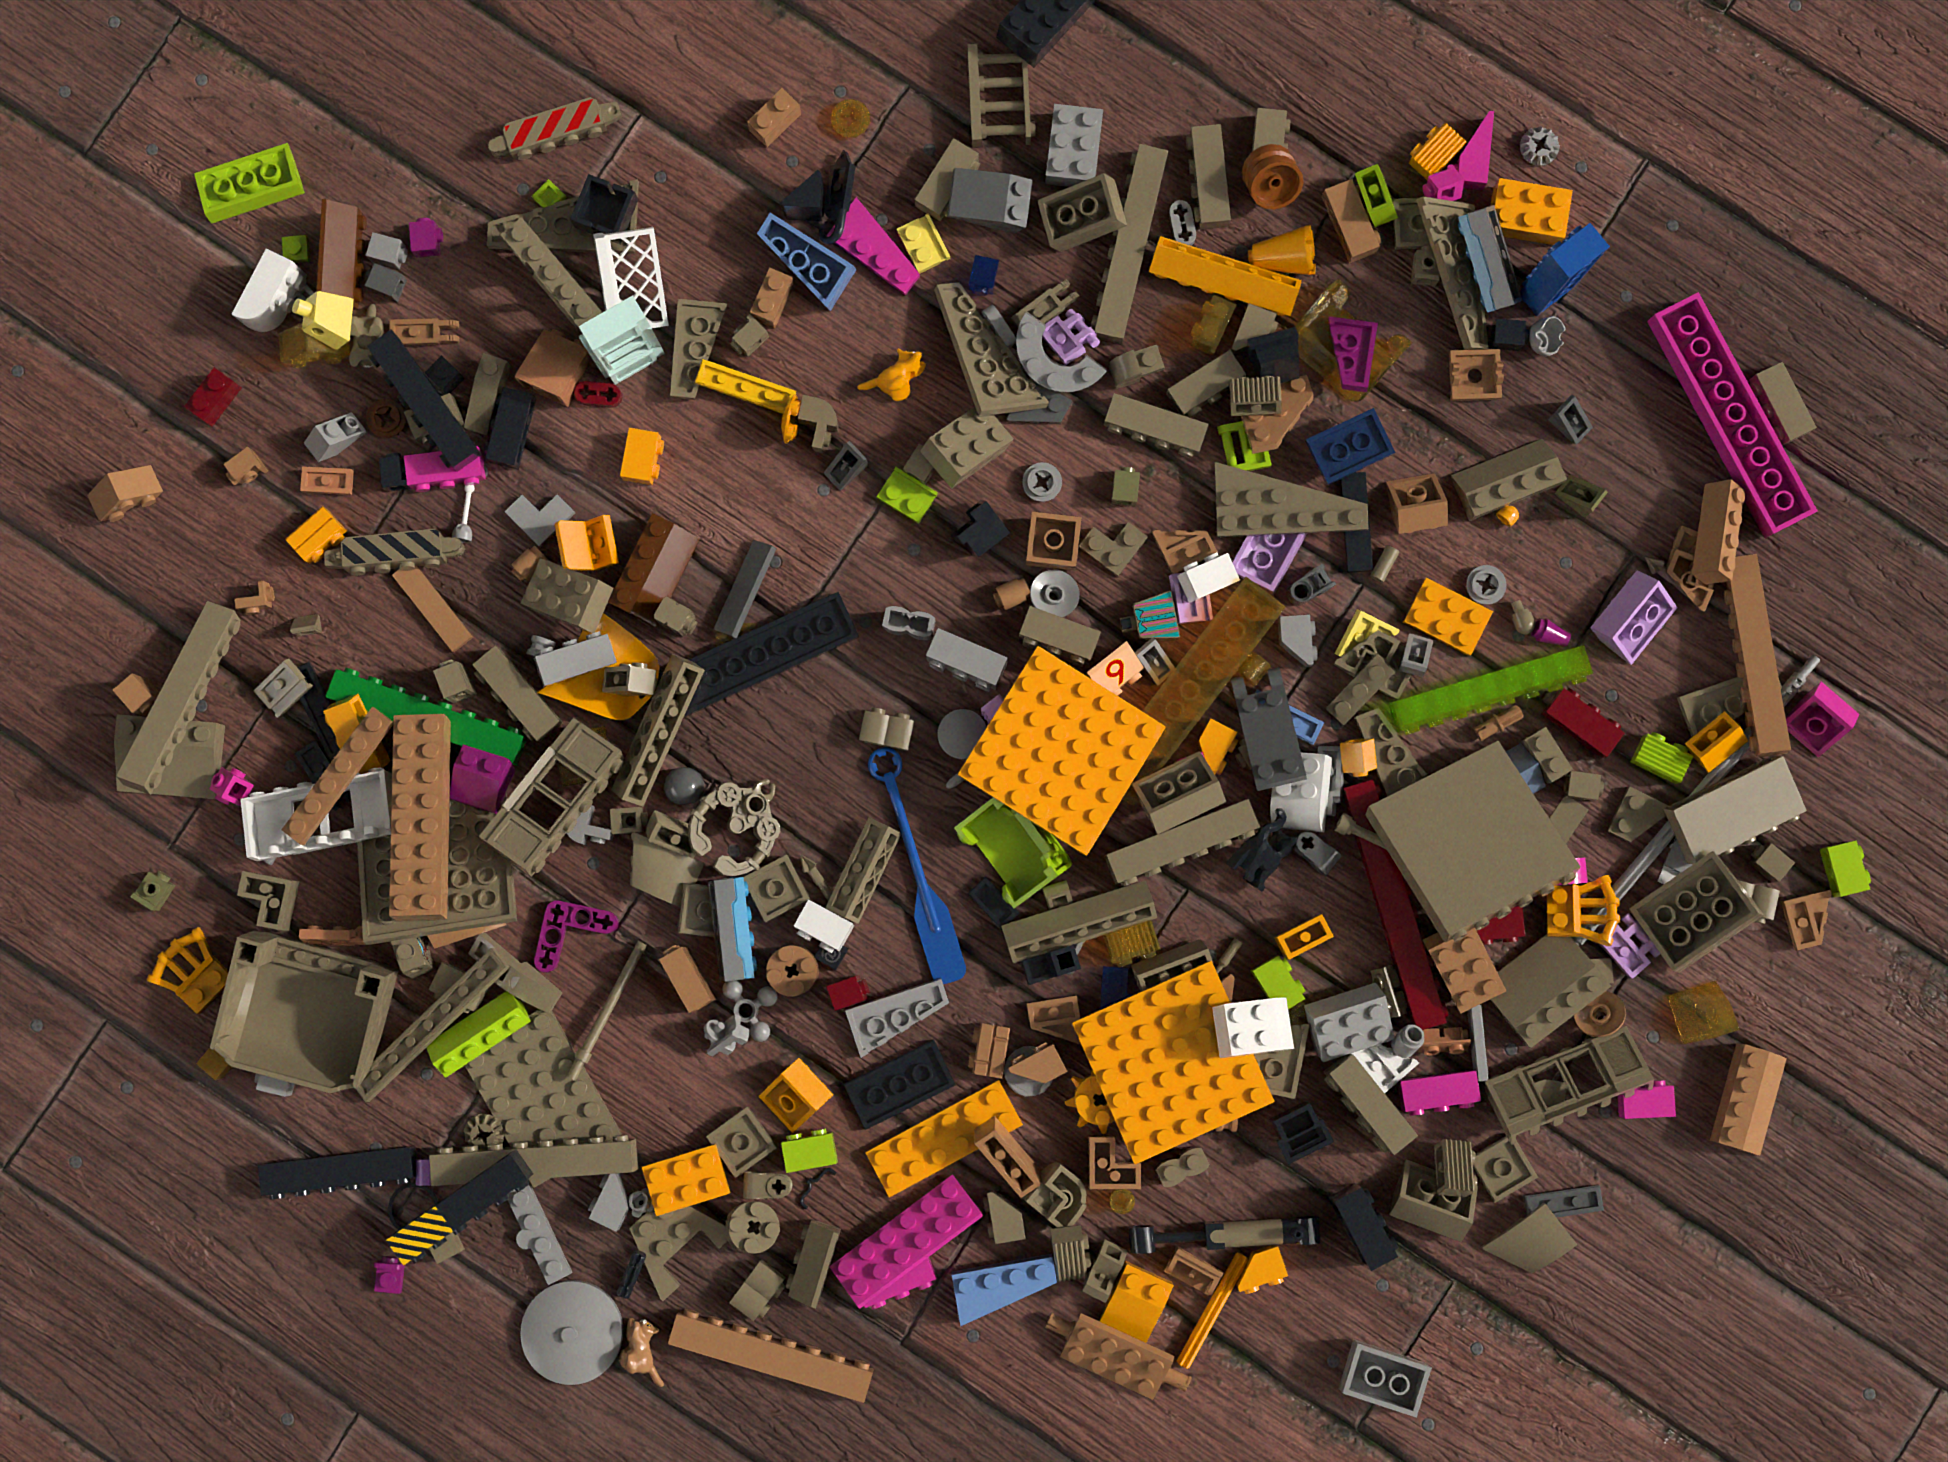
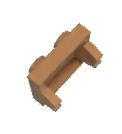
(1487, 363)

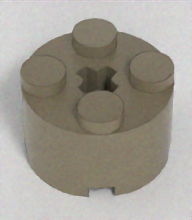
(766, 1229)

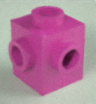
(230, 786)

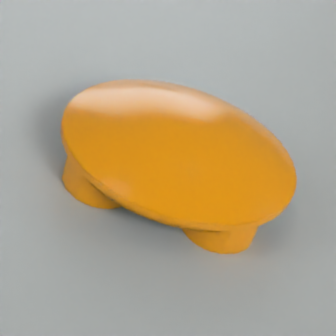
(789, 429)

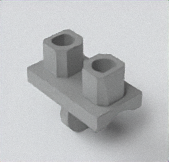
(725, 1035)

